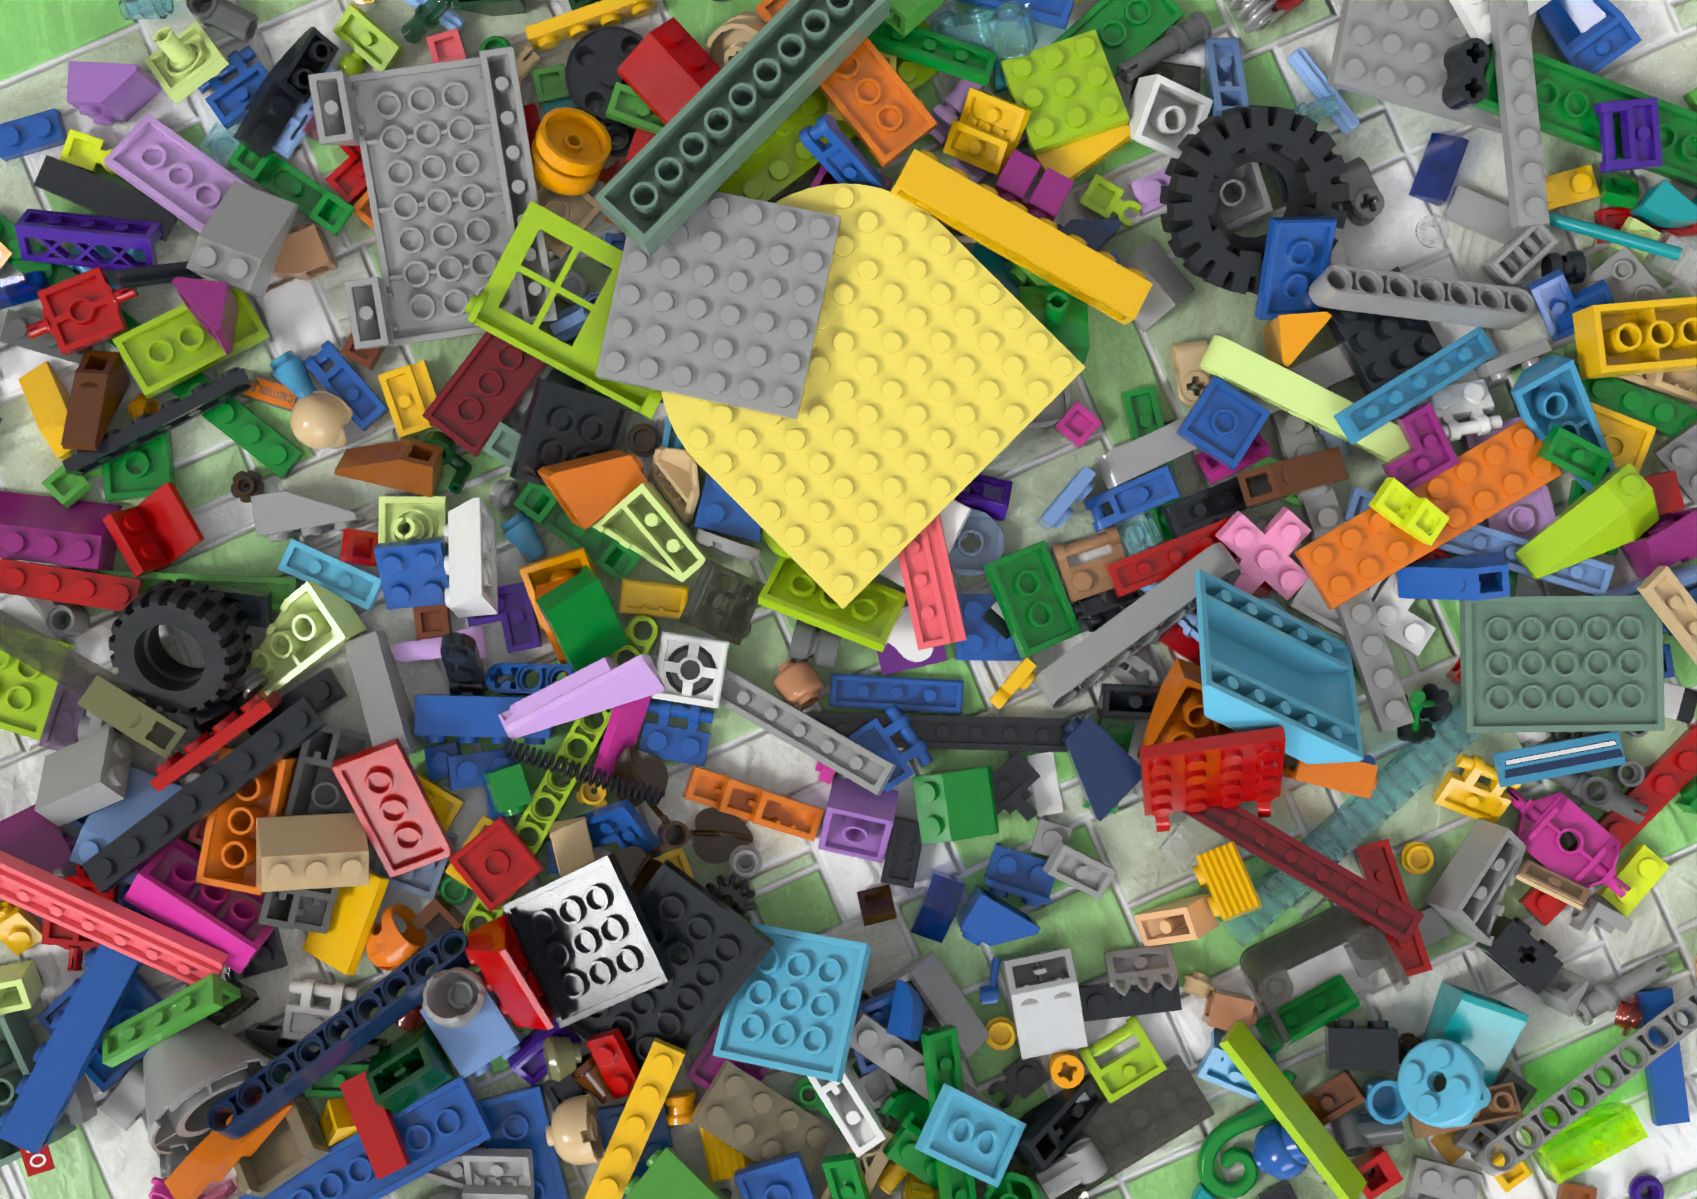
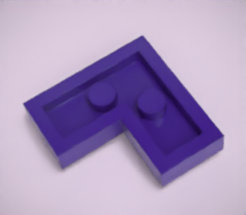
(517, 618)

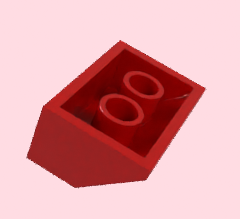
(668, 69)
(509, 974)

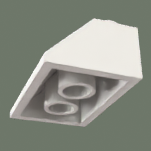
(471, 560)

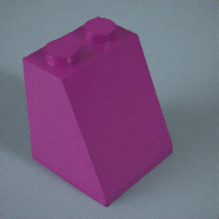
(36, 841)

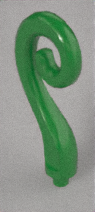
(1231, 1127)

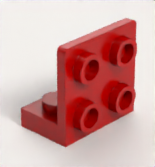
(154, 531)

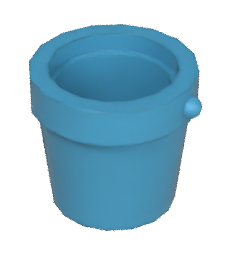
(1384, 1100)

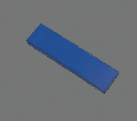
(905, 692)
(1665, 1074)

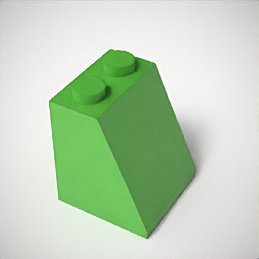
(671, 1178)

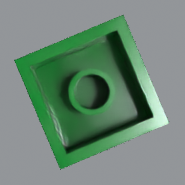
(1060, 314)

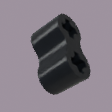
(1465, 74)

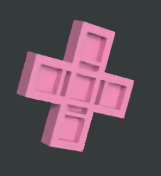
(1266, 551)

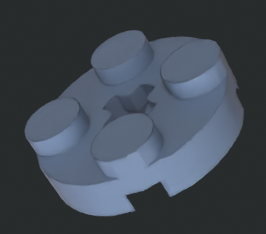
(990, 547)

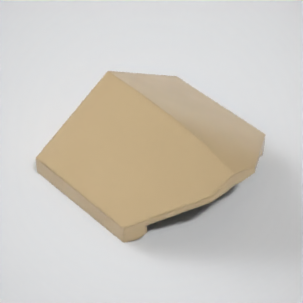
(677, 478)

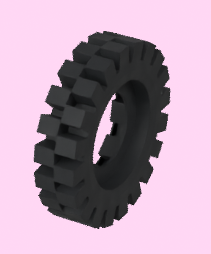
(1207, 158)

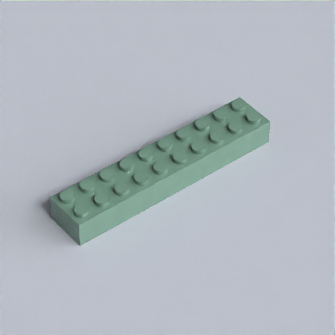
(734, 115)

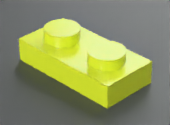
(1638, 871)

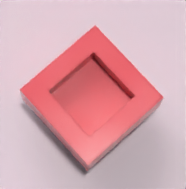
(446, 46)

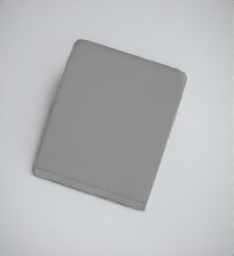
(1565, 991)

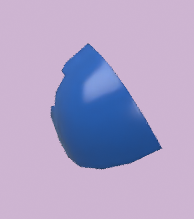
(906, 1012)

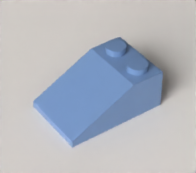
(112, 821)

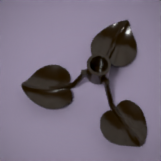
(714, 835)

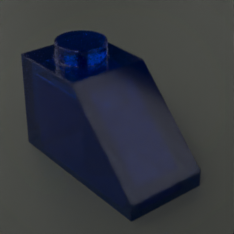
(938, 905)

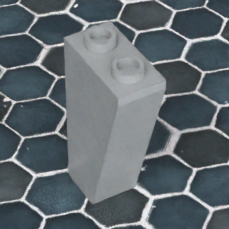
(382, 691)

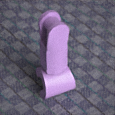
(951, 109)
(430, 648)

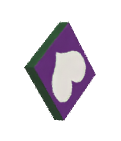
(902, 649)

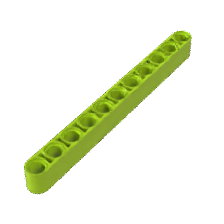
(550, 787)

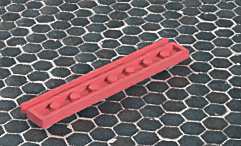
(931, 589)
(107, 922)

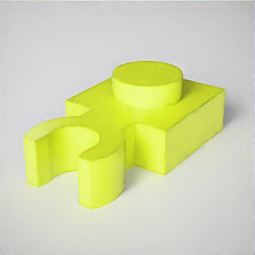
(85, 152)

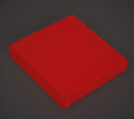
(496, 863)

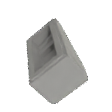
(1499, 275)

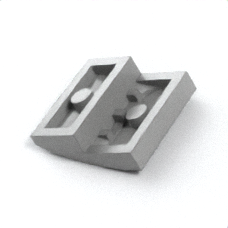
(498, 1174)

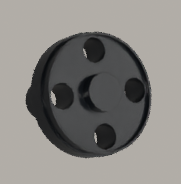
(598, 78)

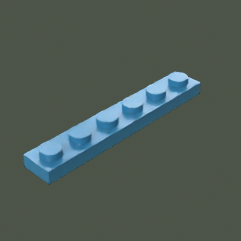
(1415, 385)

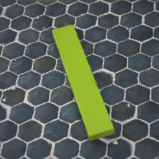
(1292, 1112)

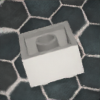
(1165, 113)

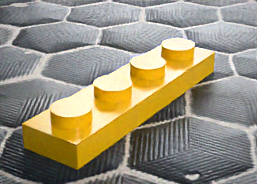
(581, 21)

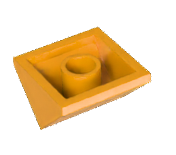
(1290, 334)
(552, 569)

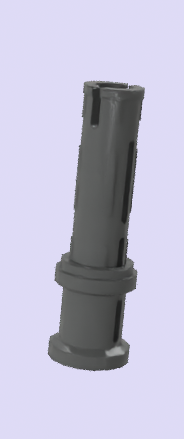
(1176, 40)

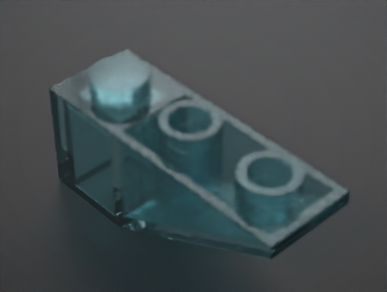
(1002, 30)

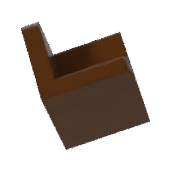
(439, 917)

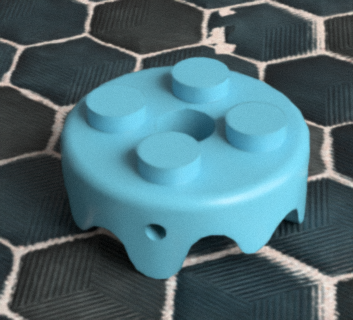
(1464, 1089)

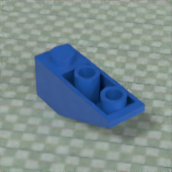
(1456, 578)

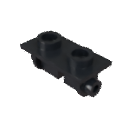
(1094, 614)

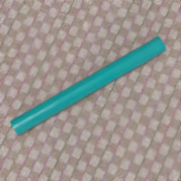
(1615, 236)

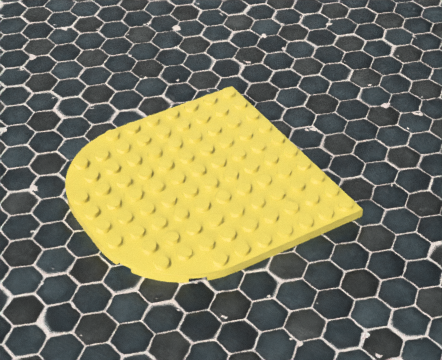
(904, 402)

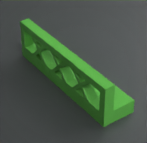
(166, 1018)

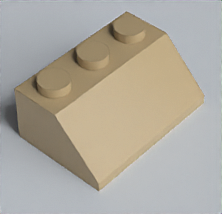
(311, 852)

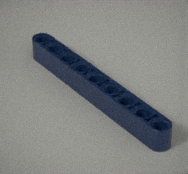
(328, 1038)

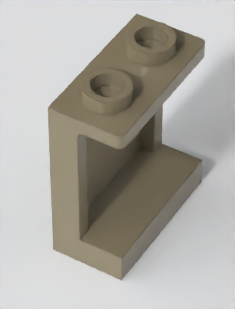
(285, 1152)

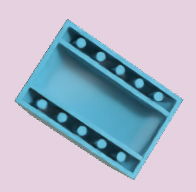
(1276, 672)

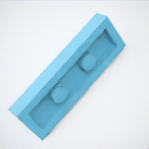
(336, 576)

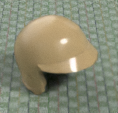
(319, 420)

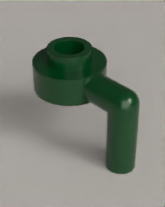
(450, 457)

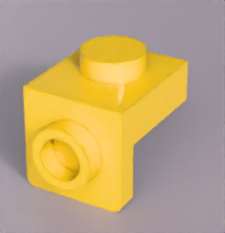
(18, 928)

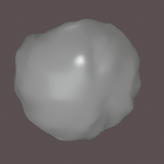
(454, 997)

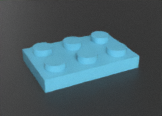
(970, 1135)

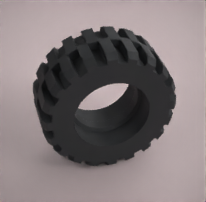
(154, 672)

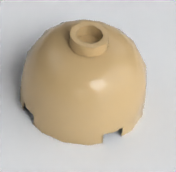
(576, 1131)

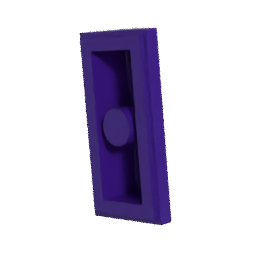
(987, 495)
(530, 1059)

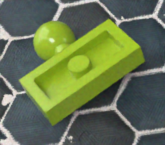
(367, 41)

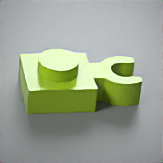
(1103, 199)

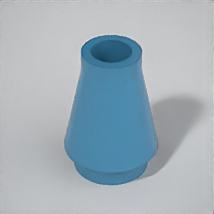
(292, 374)
(523, 535)

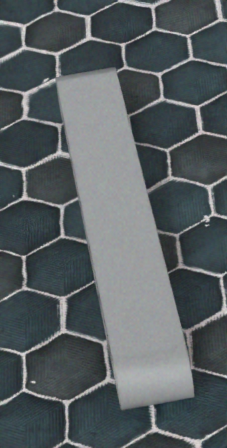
(1421, 297)
(1132, 628)

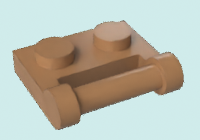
(1091, 576)

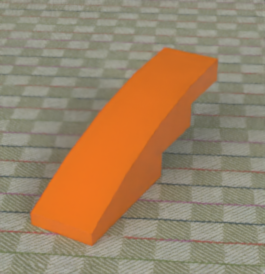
(753, 803)
(217, 1156)

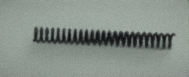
(583, 774)

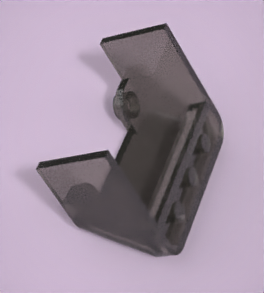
(1267, 962)

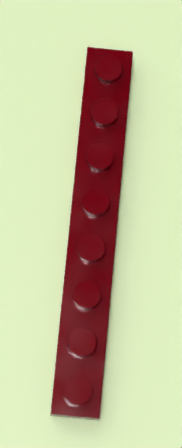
(1312, 869)

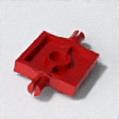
(82, 311)
(76, 944)

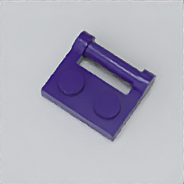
(1638, 134)

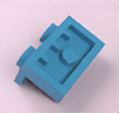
(1221, 1070)

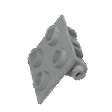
(1625, 278)

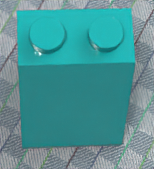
(1477, 1022)

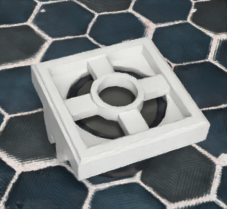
(691, 669)

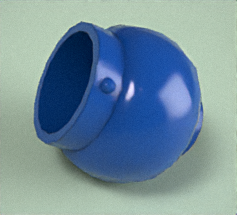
(1278, 1153)

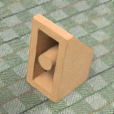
(1176, 921)

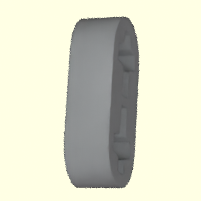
(1138, 665)

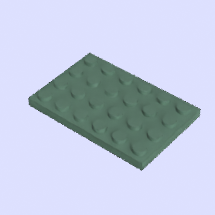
(1561, 664)

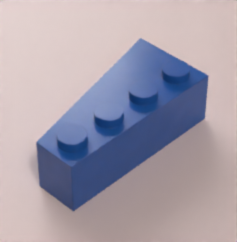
(723, 515)

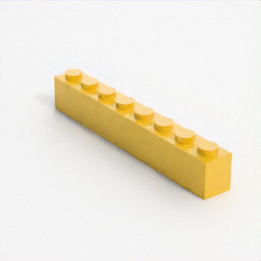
(1022, 237)

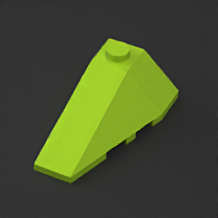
(1595, 523)

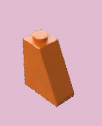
(593, 484)
(1346, 777)

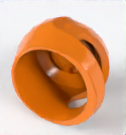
(387, 946)

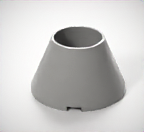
(188, 1077)

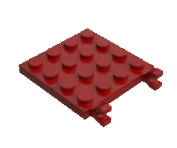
(1212, 773)

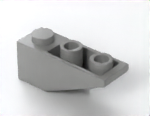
(288, 513)

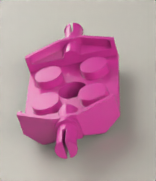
(1540, 828)

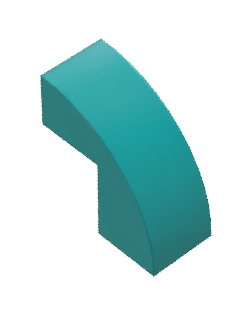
(1666, 207)

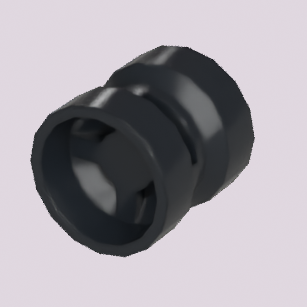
(1571, 264)

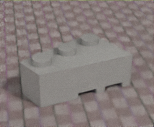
(1476, 880)

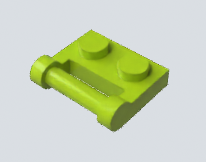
(1128, 1068)

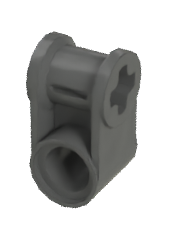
(1361, 191)

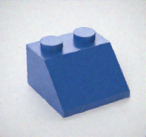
(993, 920)

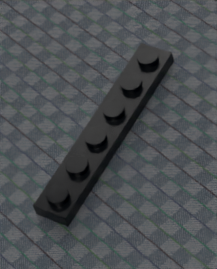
(173, 414)

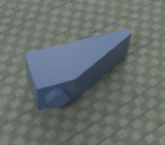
(1224, 75)

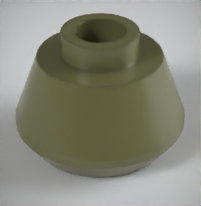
(561, 1056)

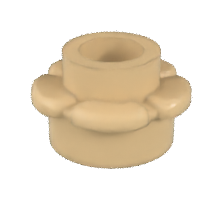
(1198, 985)

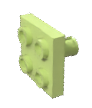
(184, 60)
(412, 518)

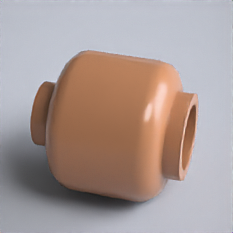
(798, 683)

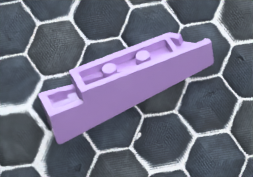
(582, 694)

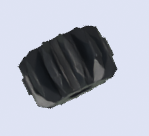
(737, 893)

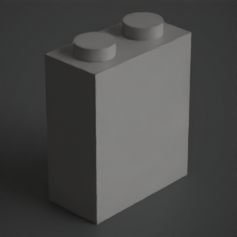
(84, 777)

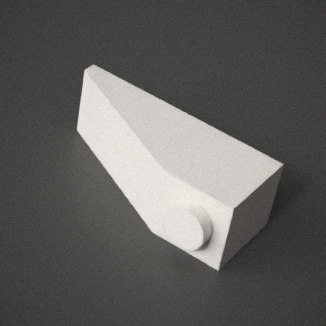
(851, 1110)

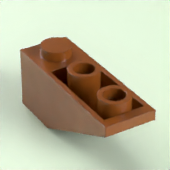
(397, 465)

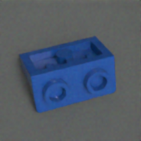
(1018, 874)

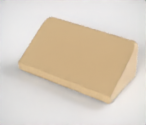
(571, 844)
(1553, 884)

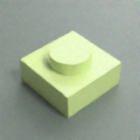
(1638, 228)

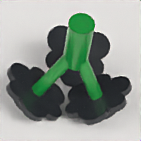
(1425, 704)

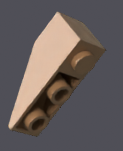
(305, 254)
(1503, 1106)

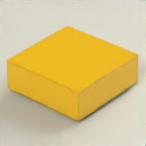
(1512, 1177)

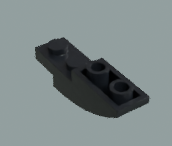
(283, 91)

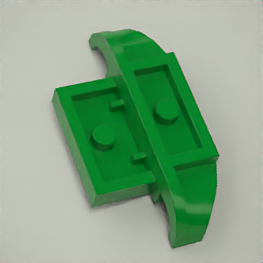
(912, 1113)

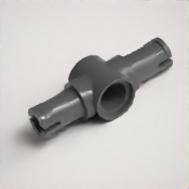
(1611, 798)

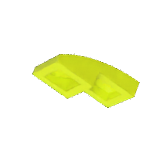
(1408, 512)

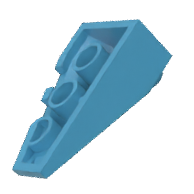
(1555, 395)

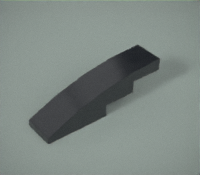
(100, 194)

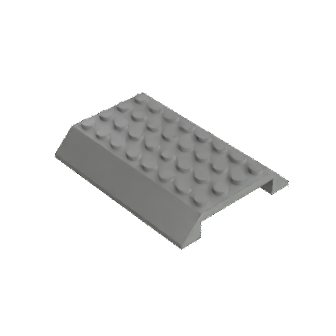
(444, 192)

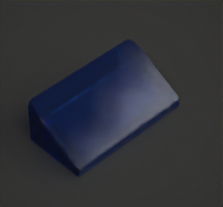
(1438, 168)
(21, 288)

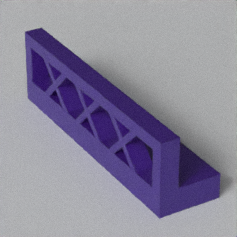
(85, 230)

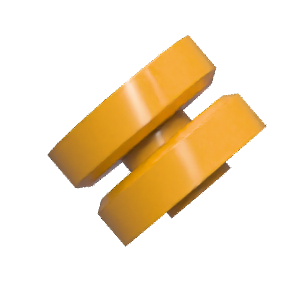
(569, 151)

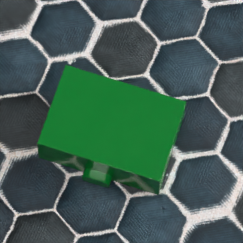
(582, 620)

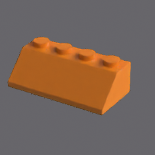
(230, 830)

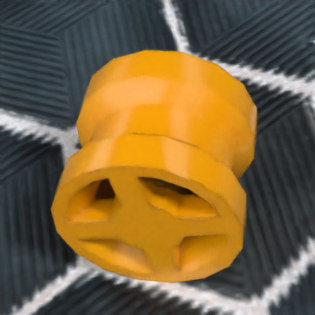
(1063, 1063)
(680, 1106)

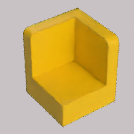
(337, 1122)

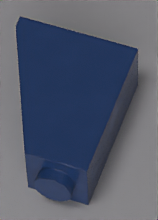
(1100, 765)

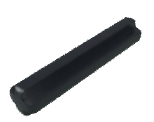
(153, 275)

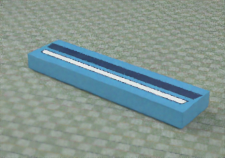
(1559, 759)

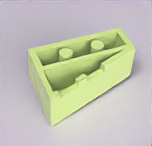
(656, 532)

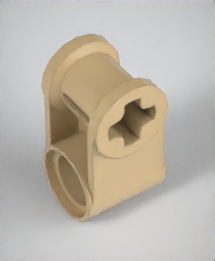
(1185, 364)

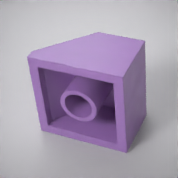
(109, 90)
(858, 821)

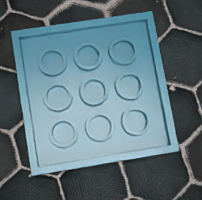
(797, 1005)

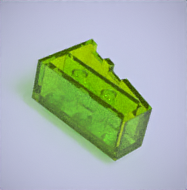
(1587, 1141)

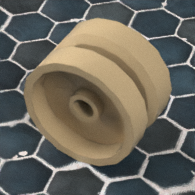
(733, 36)

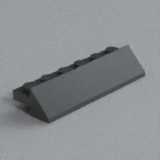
(314, 792)

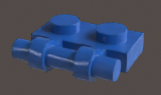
(231, 98)
(878, 741)
(674, 742)

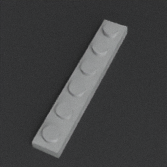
(805, 733)
(898, 1057)

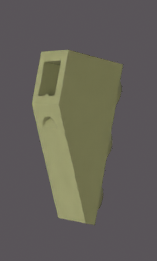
(132, 717)

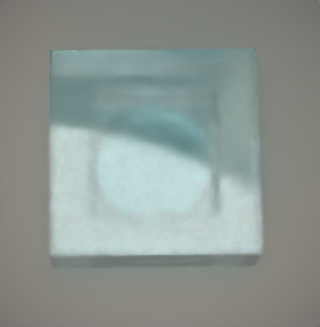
(219, 145)
(1140, 533)

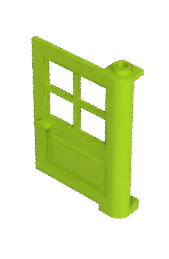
(583, 357)

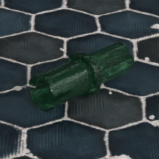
(425, 18)

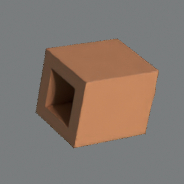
(1227, 1008)

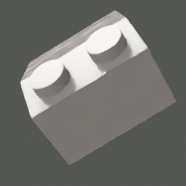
(243, 239)

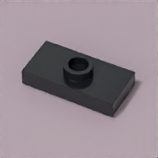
(902, 853)

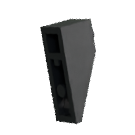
(1057, 1122)

